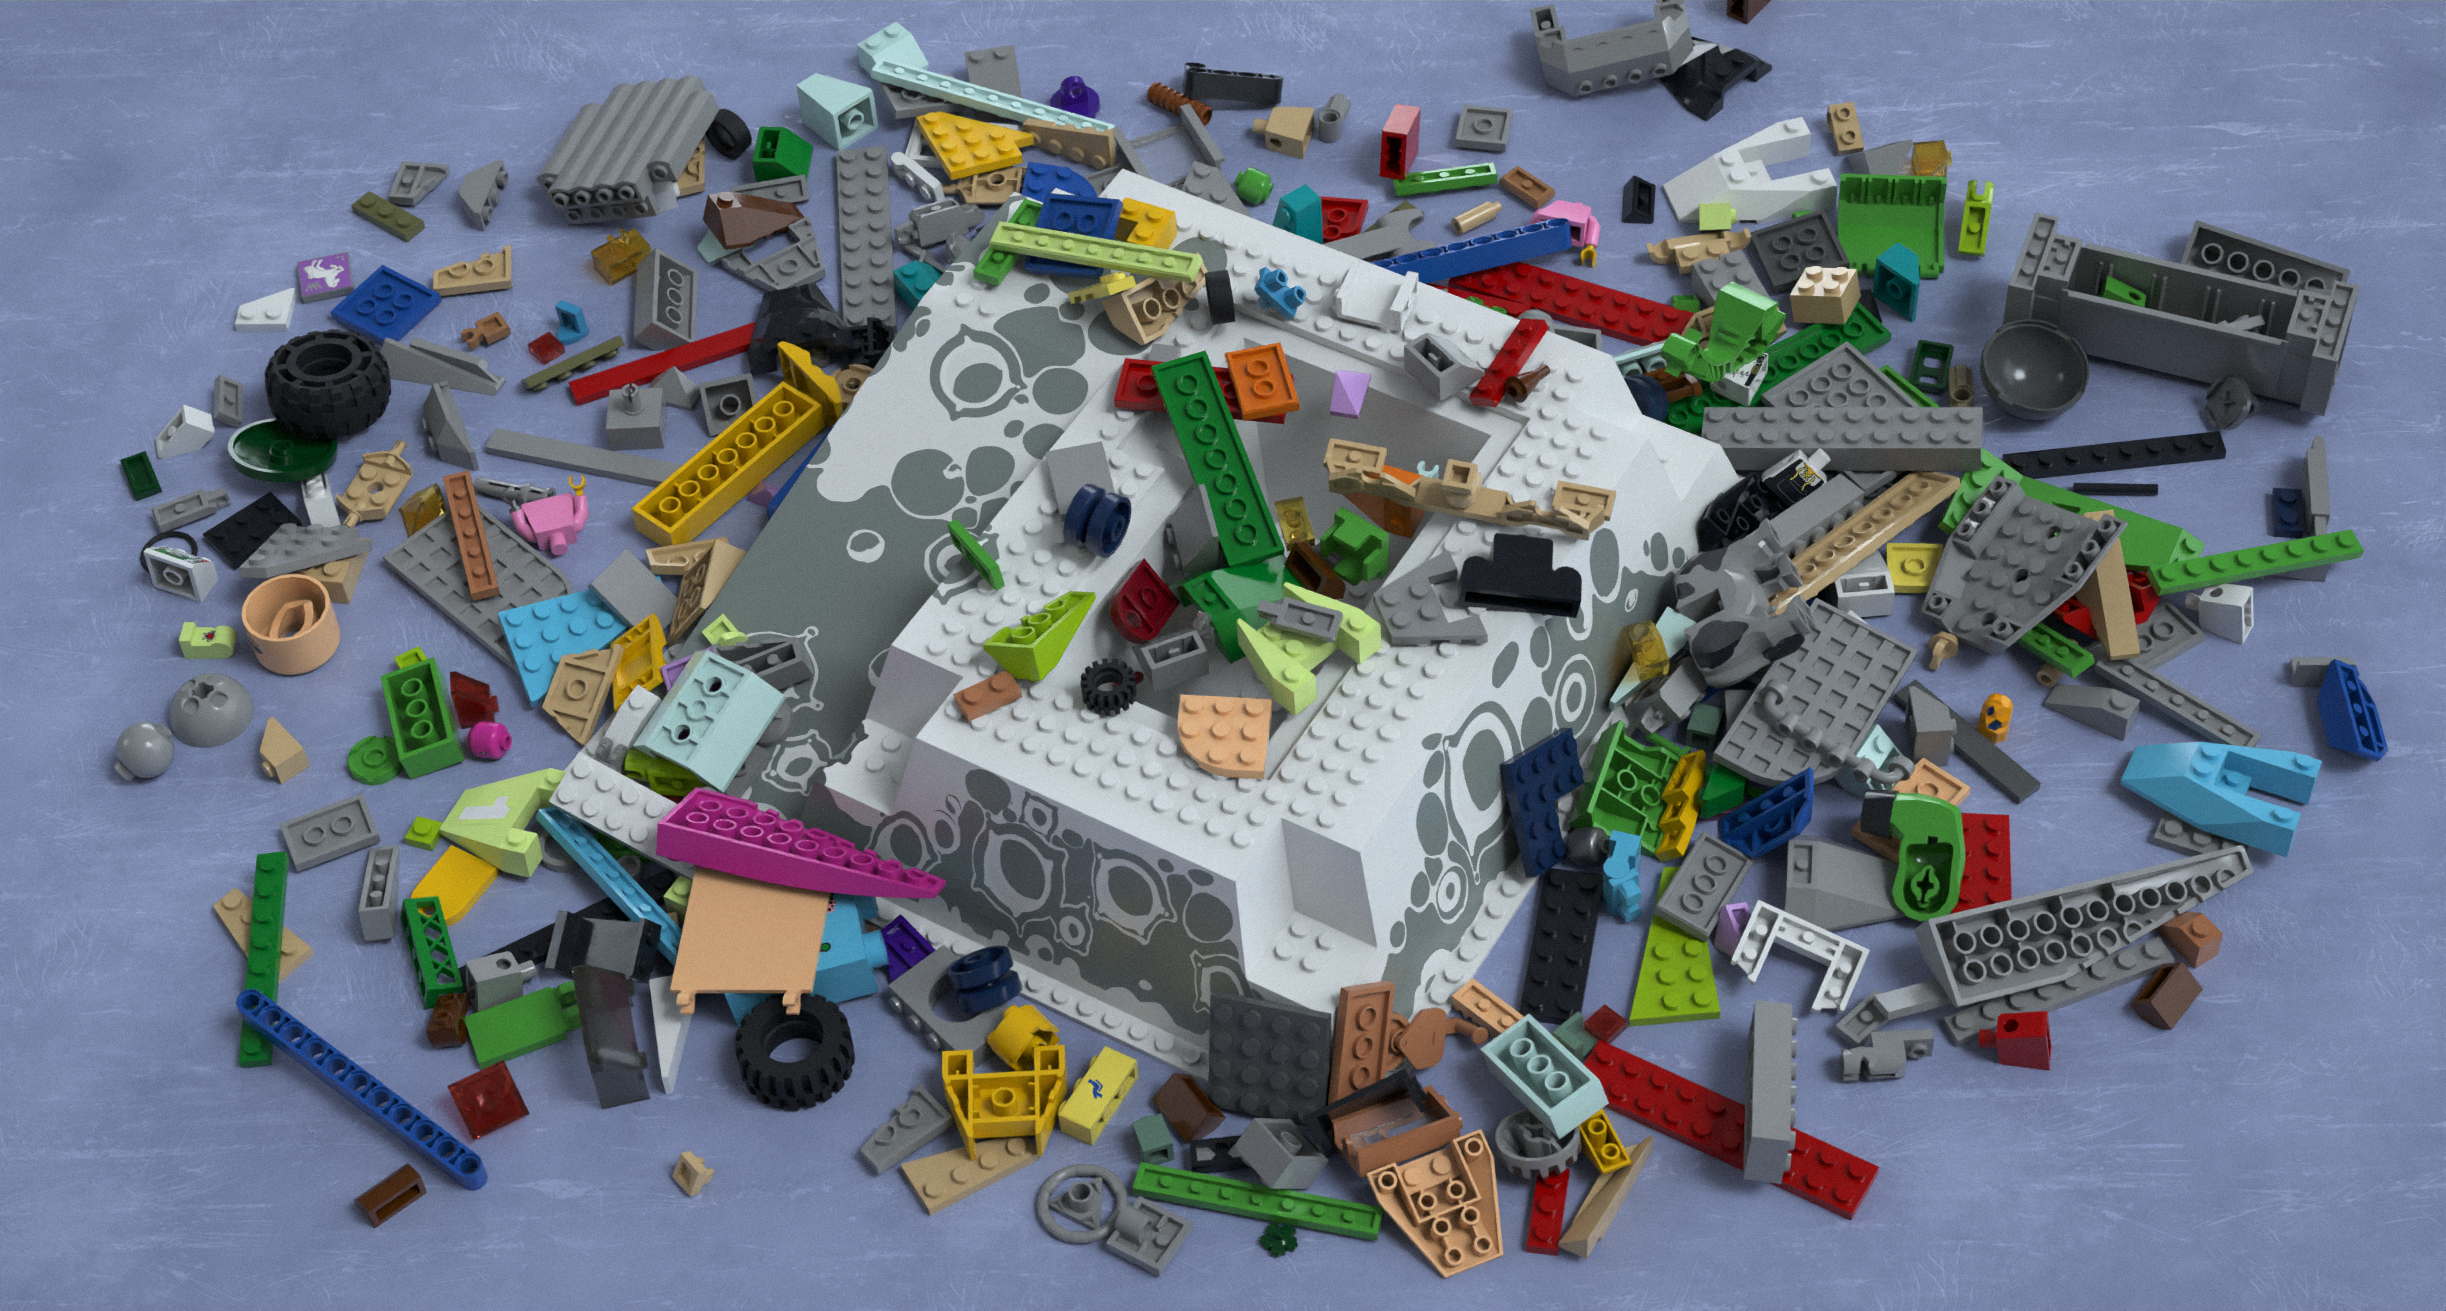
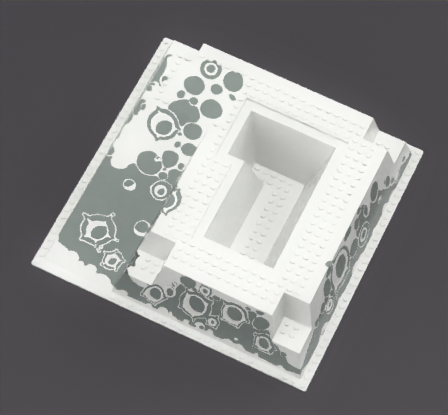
(1094, 835)

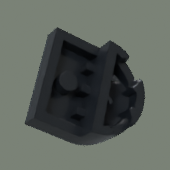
(869, 343)

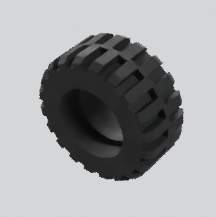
(800, 1081)

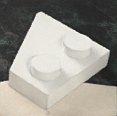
(267, 313)

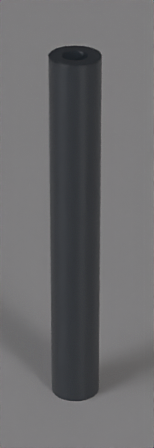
(2115, 488)

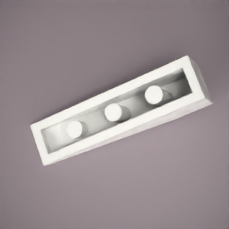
(632, 719)
(670, 1029)

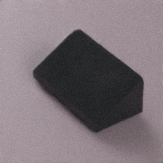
(1638, 201)

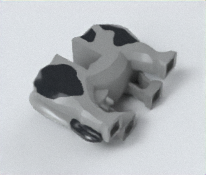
(1732, 610)

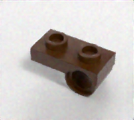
(447, 1020)

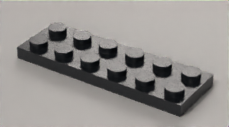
(1562, 945)

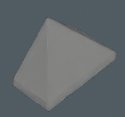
(678, 389)

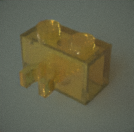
(620, 256)

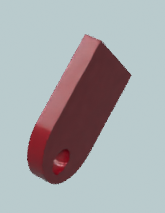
(1144, 602)

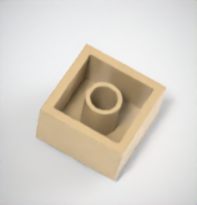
(1825, 295)

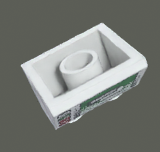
(181, 572)

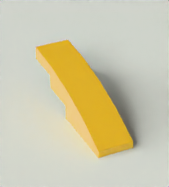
(1682, 807)

